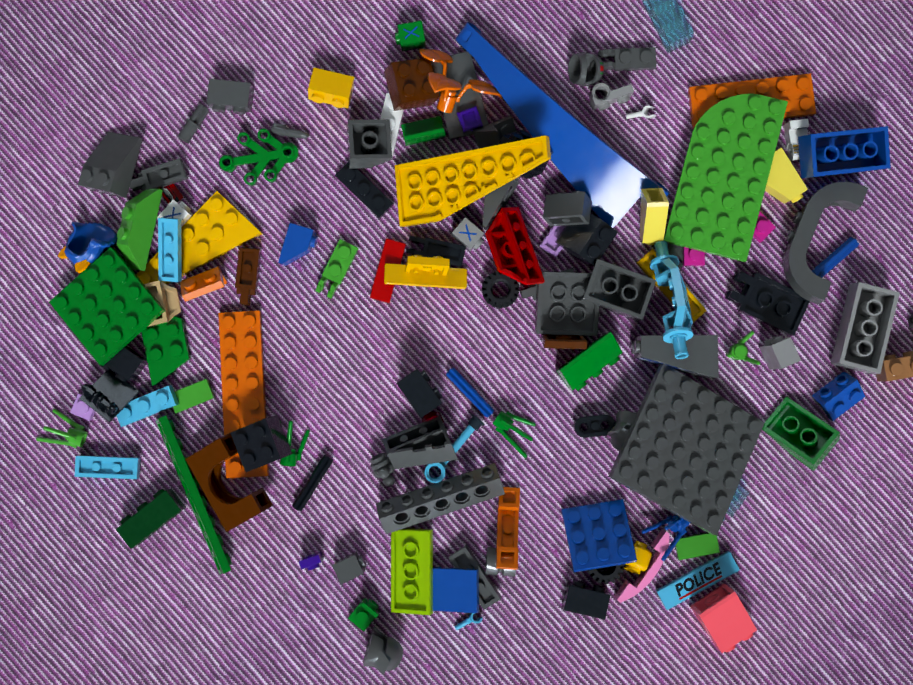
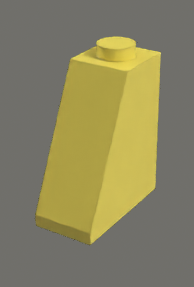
(784, 180)
(653, 215)

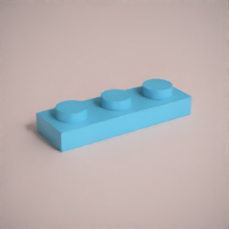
(169, 249)
(148, 405)
(107, 467)

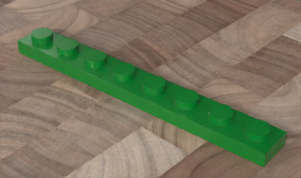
(196, 501)

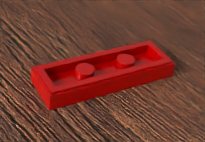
(392, 254)

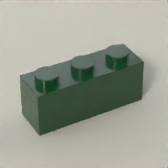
(150, 517)

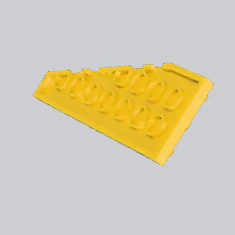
(445, 184)

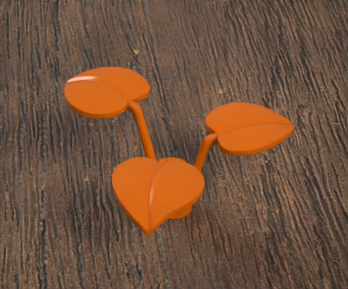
(448, 86)

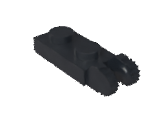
(438, 248)

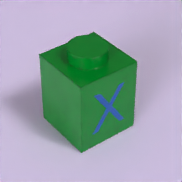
(410, 36)

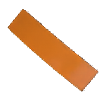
(507, 529)

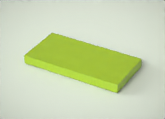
(412, 571)

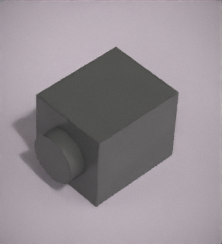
(349, 567)

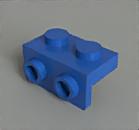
(839, 395)

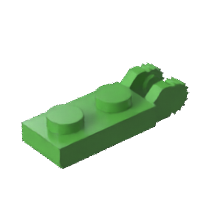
(337, 267)

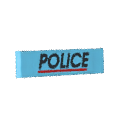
(697, 580)

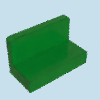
(423, 131)

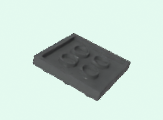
(562, 306)

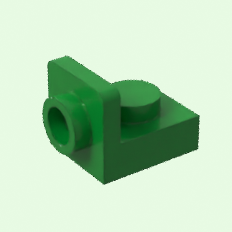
(364, 613)

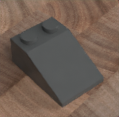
(111, 165)
(496, 200)
(619, 290)

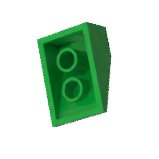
(801, 433)

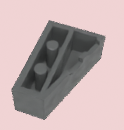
(420, 445)

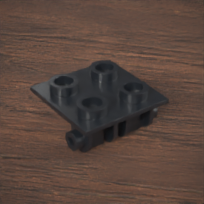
(108, 395)

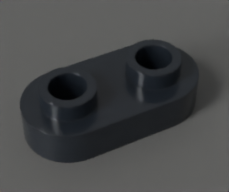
(594, 425)

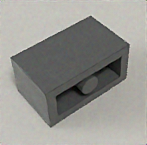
(230, 96)
(567, 208)

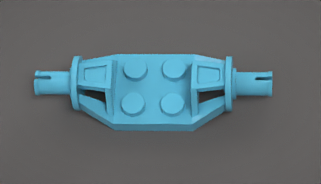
(681, 317)

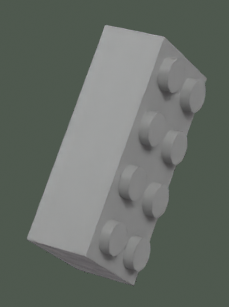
(865, 328)

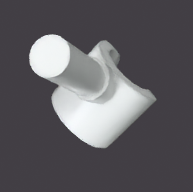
(644, 112)

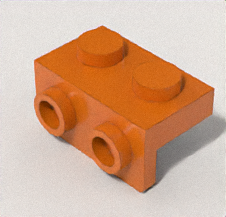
(202, 283)

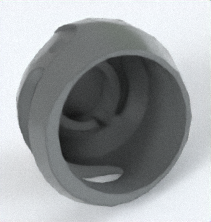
(585, 69)

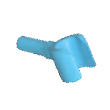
(467, 621)

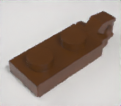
(247, 273)

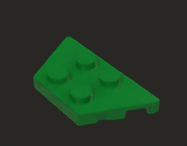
(165, 348)

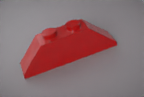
(513, 247)

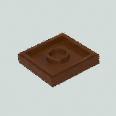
(563, 341)

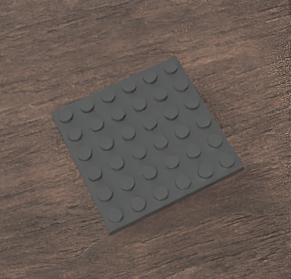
(687, 449)

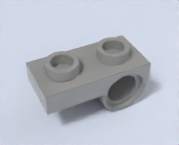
(618, 95)

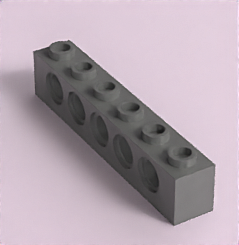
(439, 498)

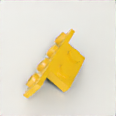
(426, 273)

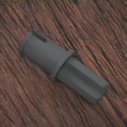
(193, 123)

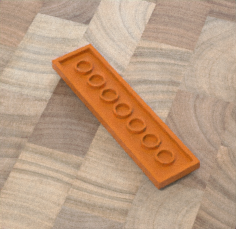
(242, 379)

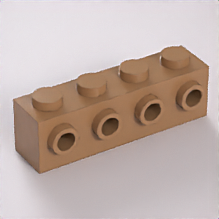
(896, 367)

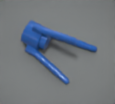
(675, 524)

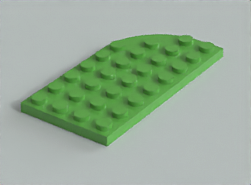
(726, 176)

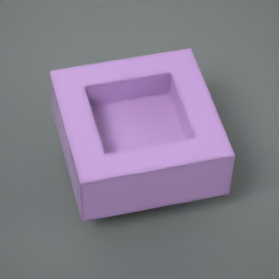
(81, 409)

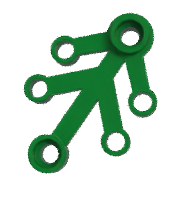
(262, 157)

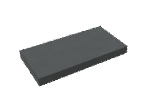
(462, 71)

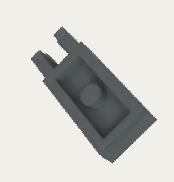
(630, 59)

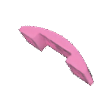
(628, 589)

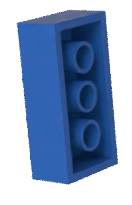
(844, 152)

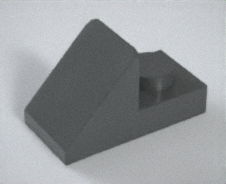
(492, 133)

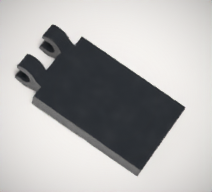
(769, 302)

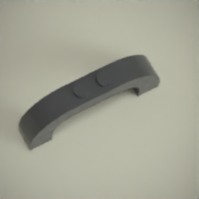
(798, 274)

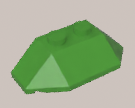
(138, 227)

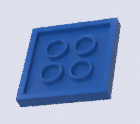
(598, 535)

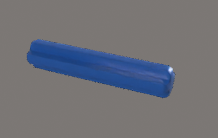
(836, 257)
(469, 392)

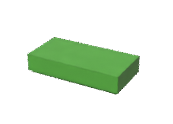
(193, 395)
(696, 546)

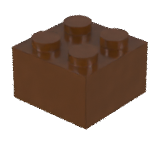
(410, 84)

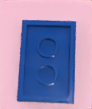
(456, 590)

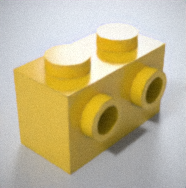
(330, 88)

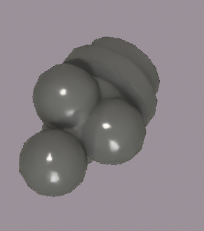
(382, 469)

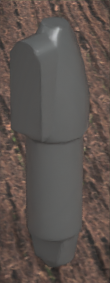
(282, 130)

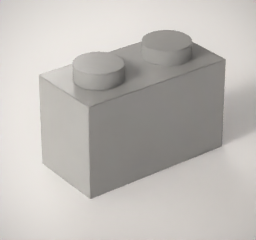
(779, 352)

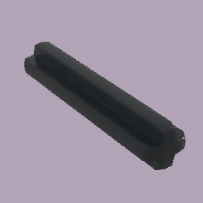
(312, 483)

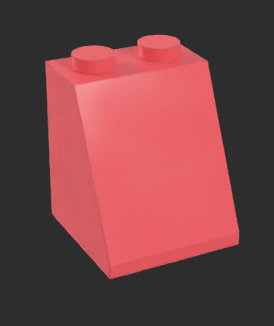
(724, 618)

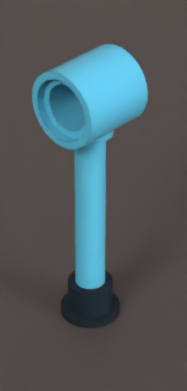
(474, 424)

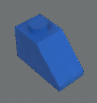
(297, 243)

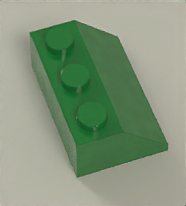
(590, 362)

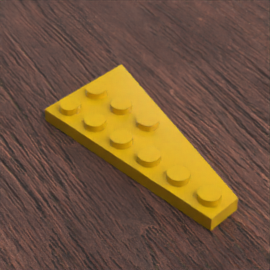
(206, 236)

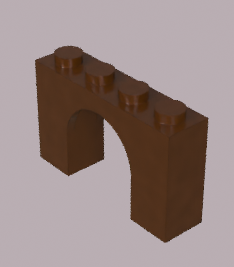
(206, 467)

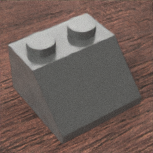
(368, 143)

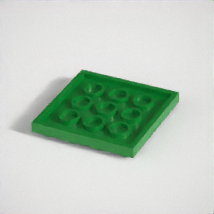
(107, 306)

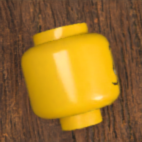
(643, 559)

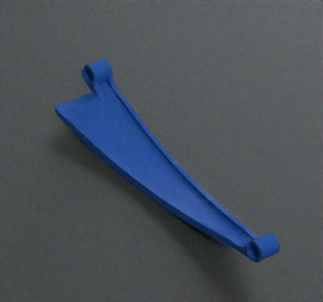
(577, 151)

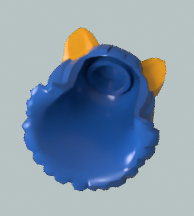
(87, 244)

